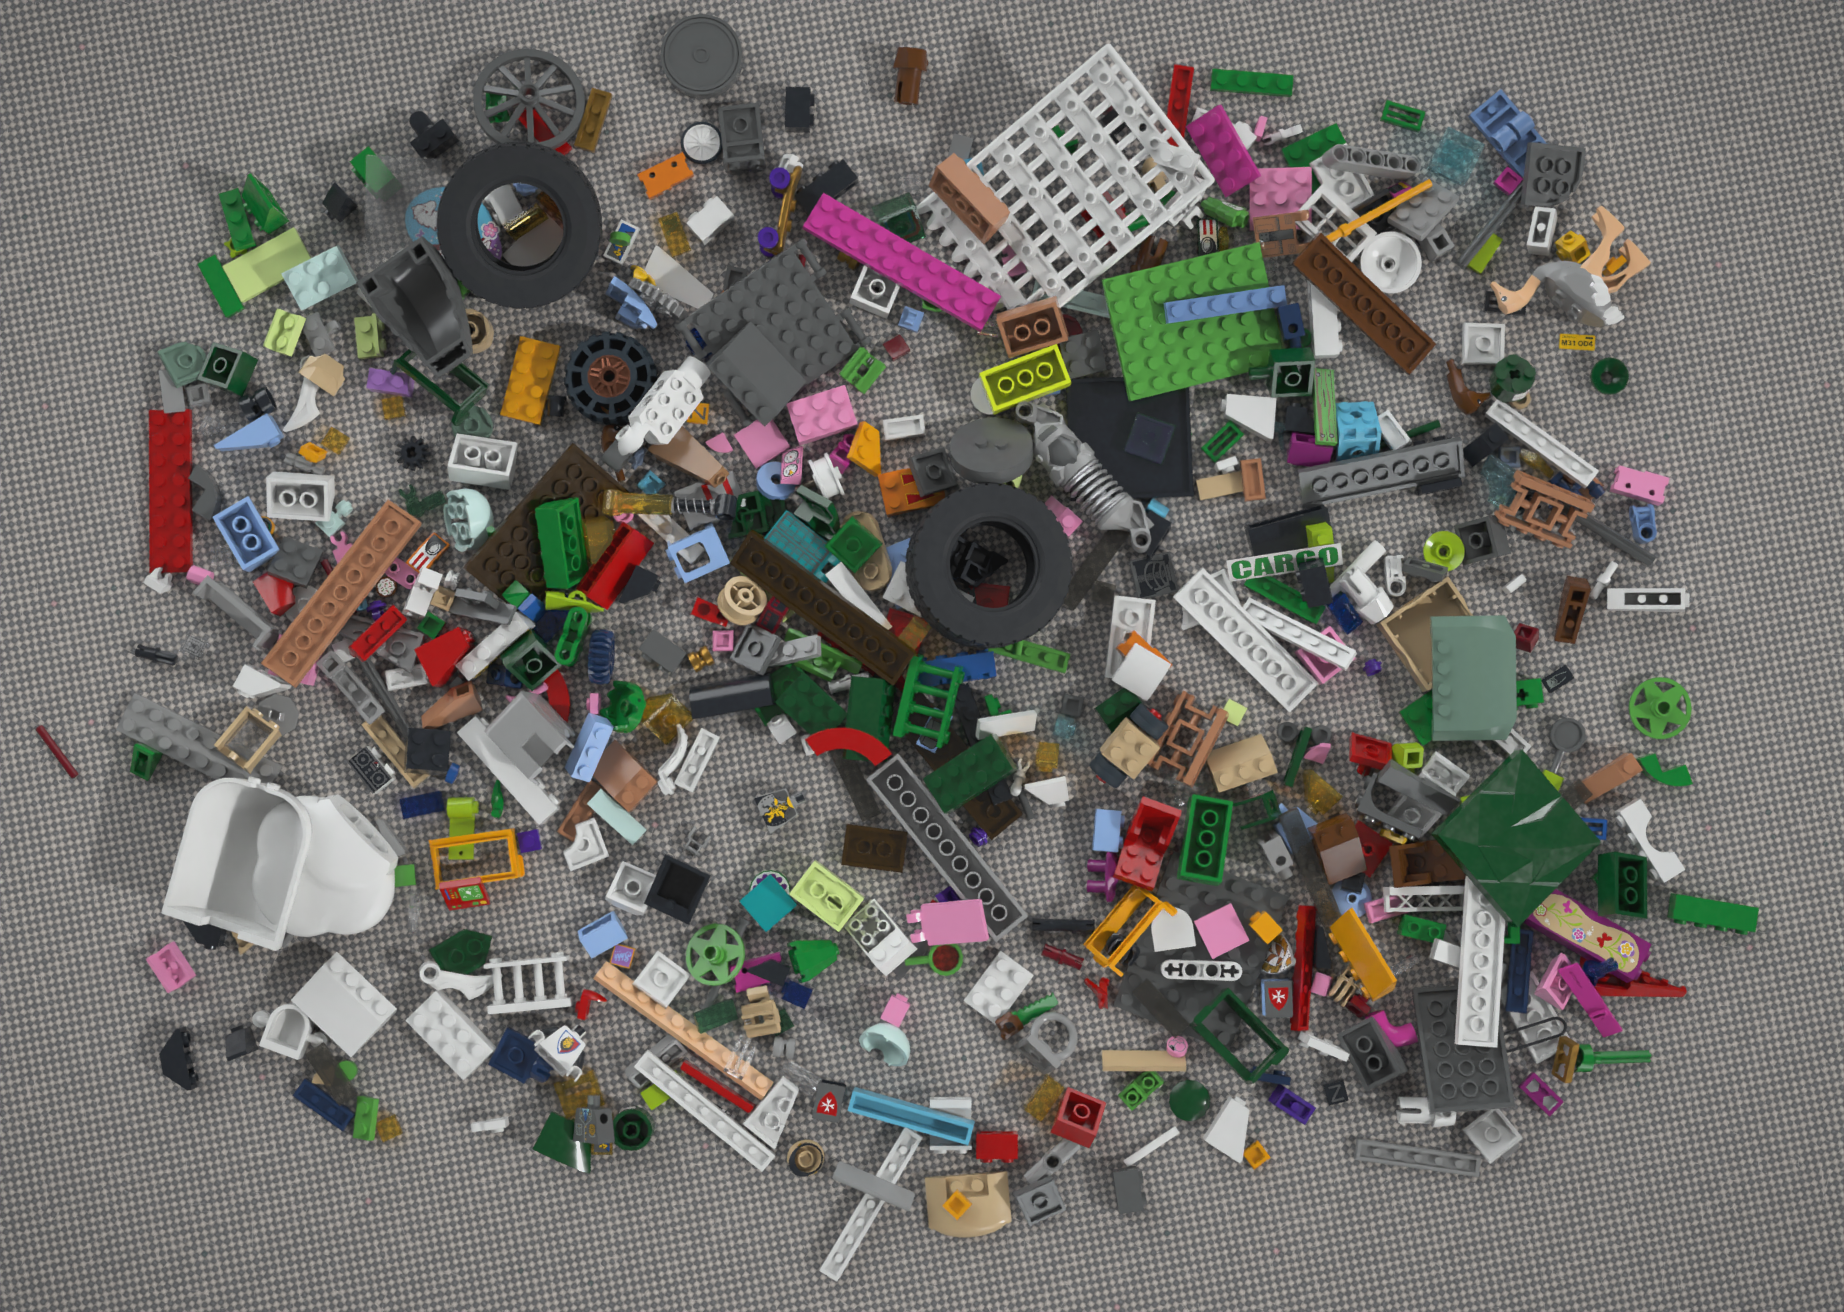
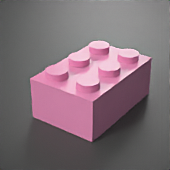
(822, 415)

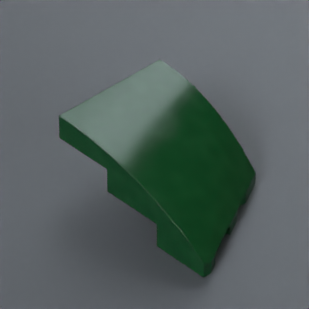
(817, 513)
(756, 514)
(558, 1144)

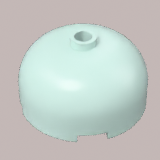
(477, 512)

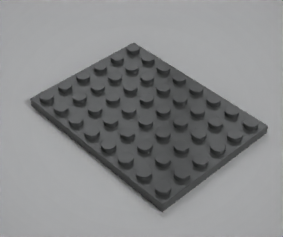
(1193, 995)

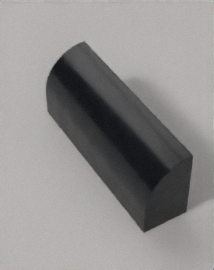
(1284, 531)
(731, 696)

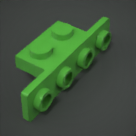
(828, 663)

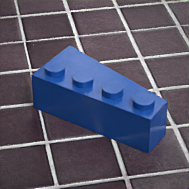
(975, 666)

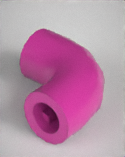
(1399, 1035)

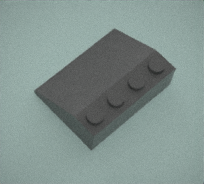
(756, 373)

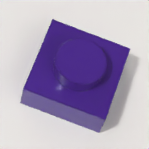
(529, 841)
(947, 895)

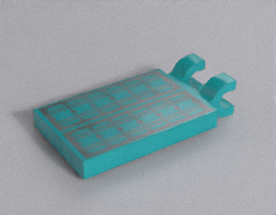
(801, 544)

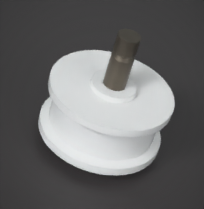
(824, 477)

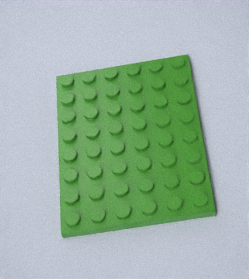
(1190, 352)

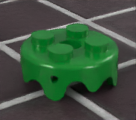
(625, 706)

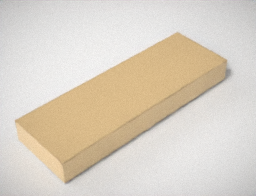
(1219, 485)

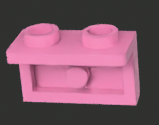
(171, 967)

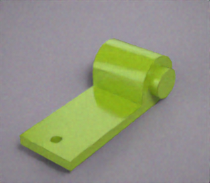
(462, 822)

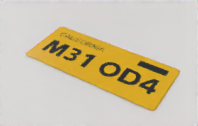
(1577, 342)

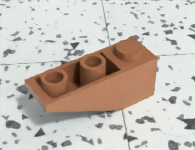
(454, 705)

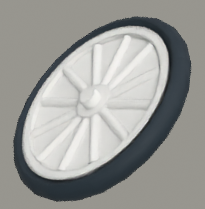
(701, 143)

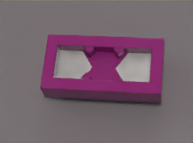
(1541, 1094)

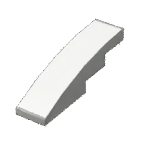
(1450, 955)

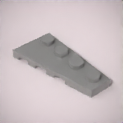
(396, 649)

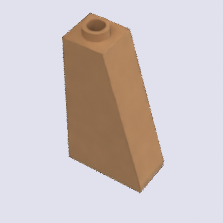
(690, 458)

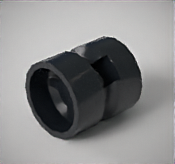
(264, 401)

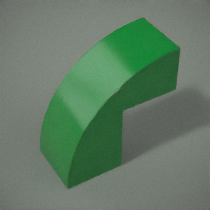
(1673, 776)

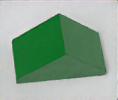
(144, 761)

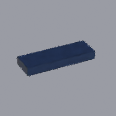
(324, 1104)

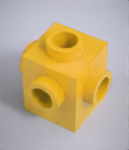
(1572, 247)

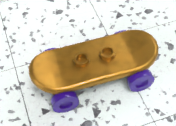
(782, 187)

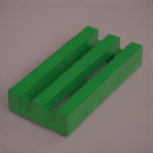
(1416, 128)
(1210, 453)

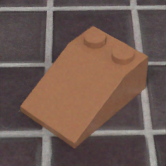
(624, 776)

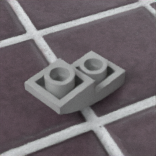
(171, 396)

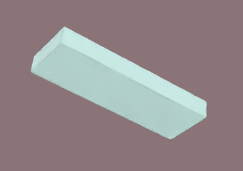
(616, 816)

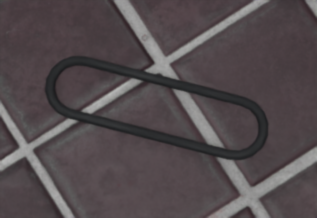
(1539, 1041)

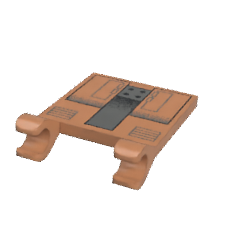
(1279, 234)

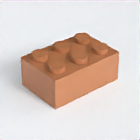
(1032, 327)

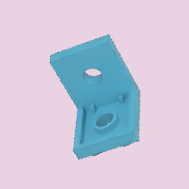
(1357, 429)

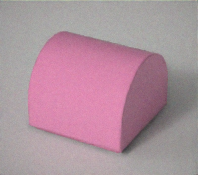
(197, 574)
(1321, 984)

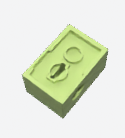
(827, 895)

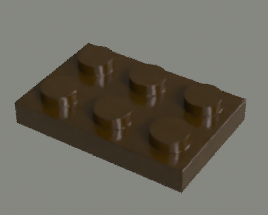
(874, 848)

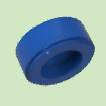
(452, 773)

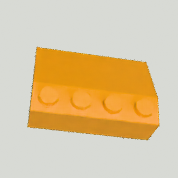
(1362, 955)

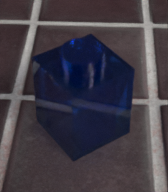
(796, 993)

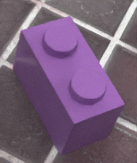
(384, 382)

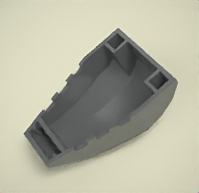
(421, 305)

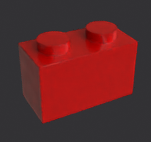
(996, 1145)

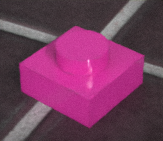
(1507, 181)

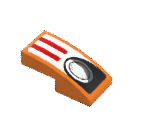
(428, 552)

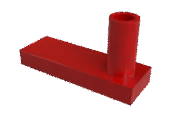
(377, 633)

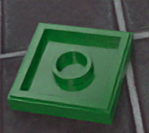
(853, 544)

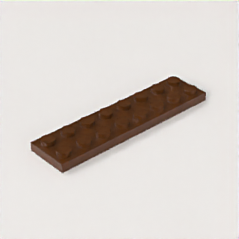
(1363, 303)

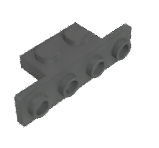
(481, 606)

